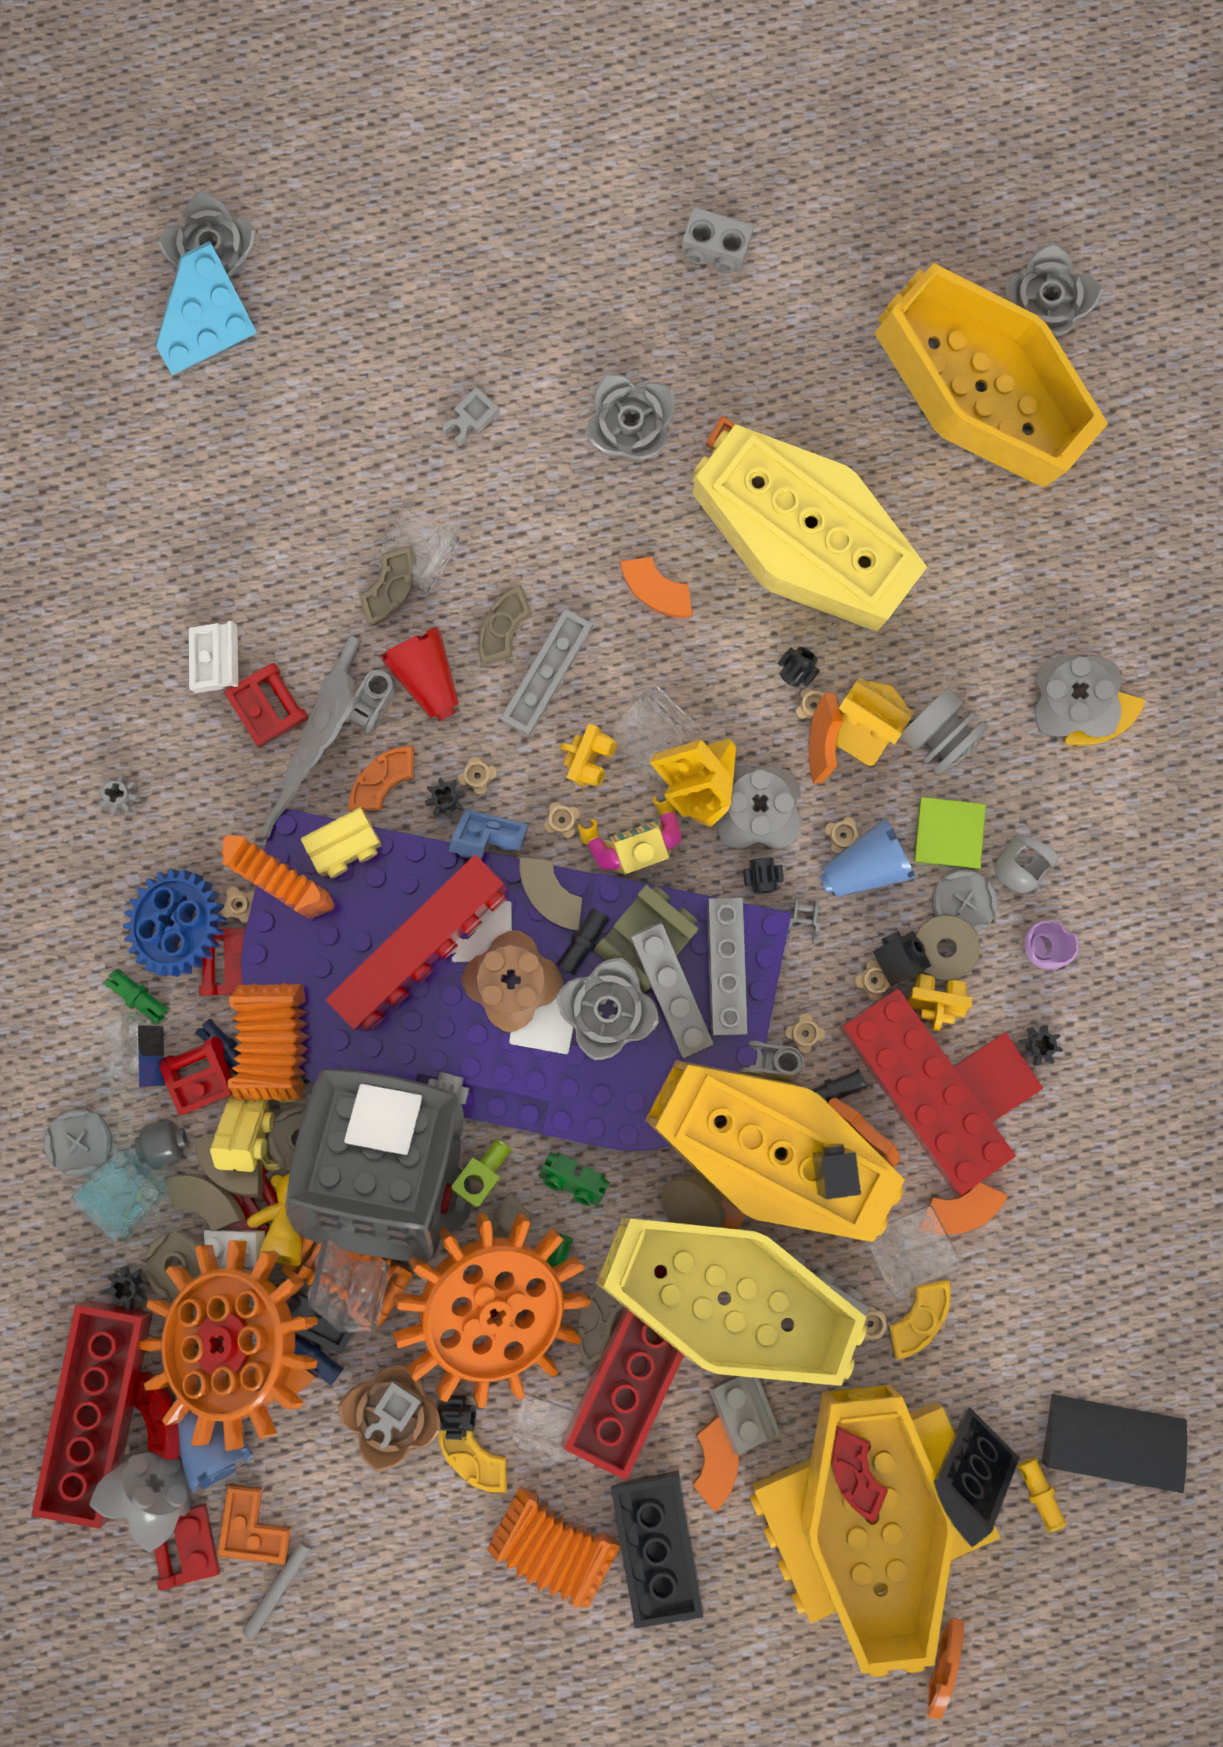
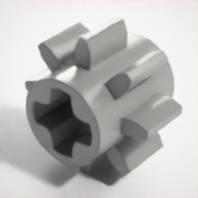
(115, 787)
(452, 1084)

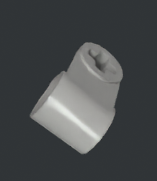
(372, 704)
(768, 1064)

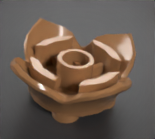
(514, 1007)
(357, 1414)

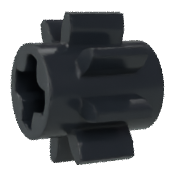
(798, 666)
(446, 807)
(763, 875)
(1033, 1051)
(136, 1287)
(457, 1417)

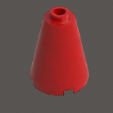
(425, 672)

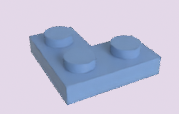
(479, 829)

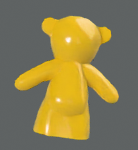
(281, 1235)

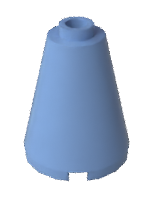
(868, 863)
(210, 1462)

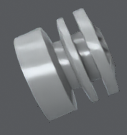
(944, 731)

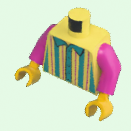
(637, 846)

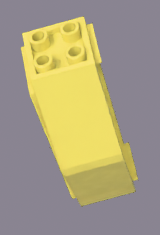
(783, 553)
(763, 1290)

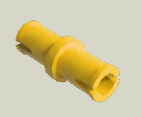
(1041, 1494)

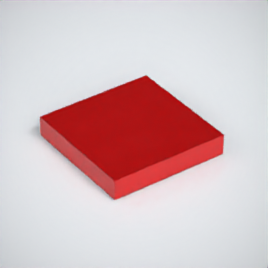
(998, 1076)

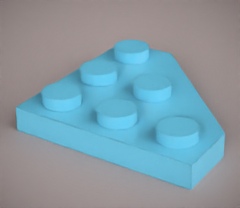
(201, 312)

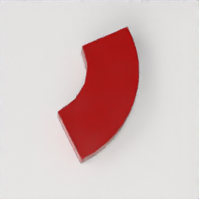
(154, 1405)
(853, 1474)

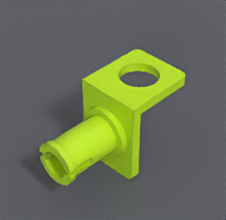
(482, 1171)

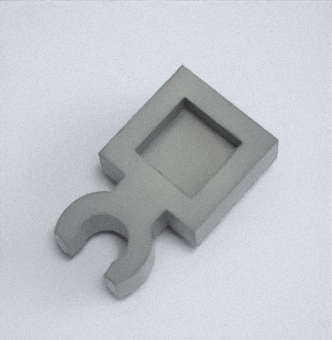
(473, 413)
(395, 1410)

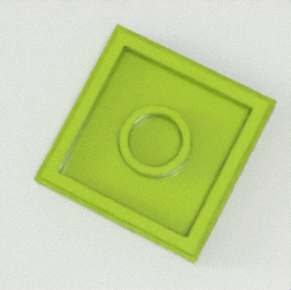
(949, 833)

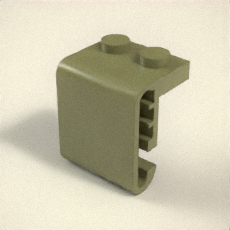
(646, 910)

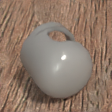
(1015, 876)

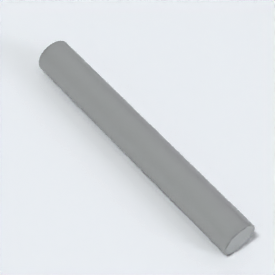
(276, 1590)

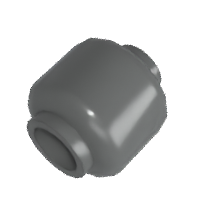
(161, 1144)

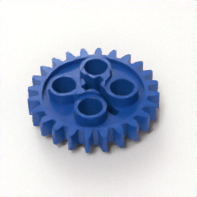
(174, 923)

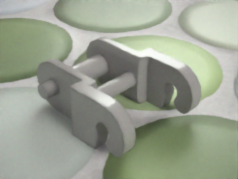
(808, 908)

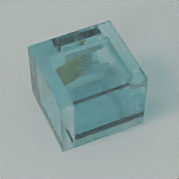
(120, 1195)

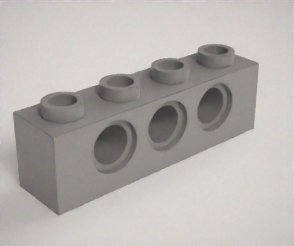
(726, 966)

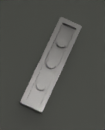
(546, 672)
(671, 989)

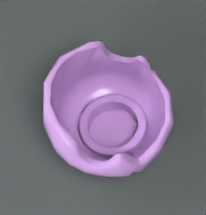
(1062, 945)

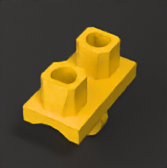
(583, 754)
(939, 1005)

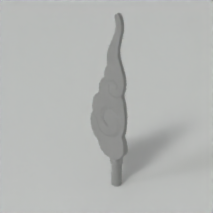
(321, 728)

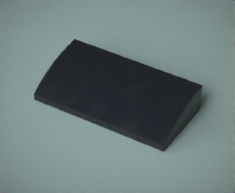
(1116, 1443)
(975, 1478)
(657, 1550)

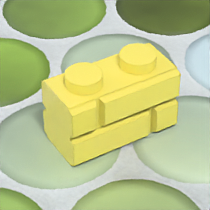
(342, 843)
(242, 1134)

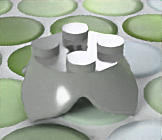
(209, 220)
(1052, 274)
(620, 399)
(1061, 714)
(773, 828)
(609, 981)
(147, 1494)

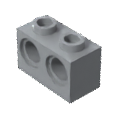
(720, 233)

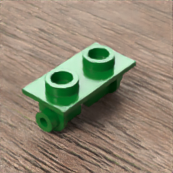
(559, 1175)

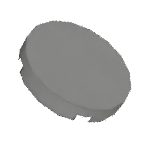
(967, 896)
(78, 1142)

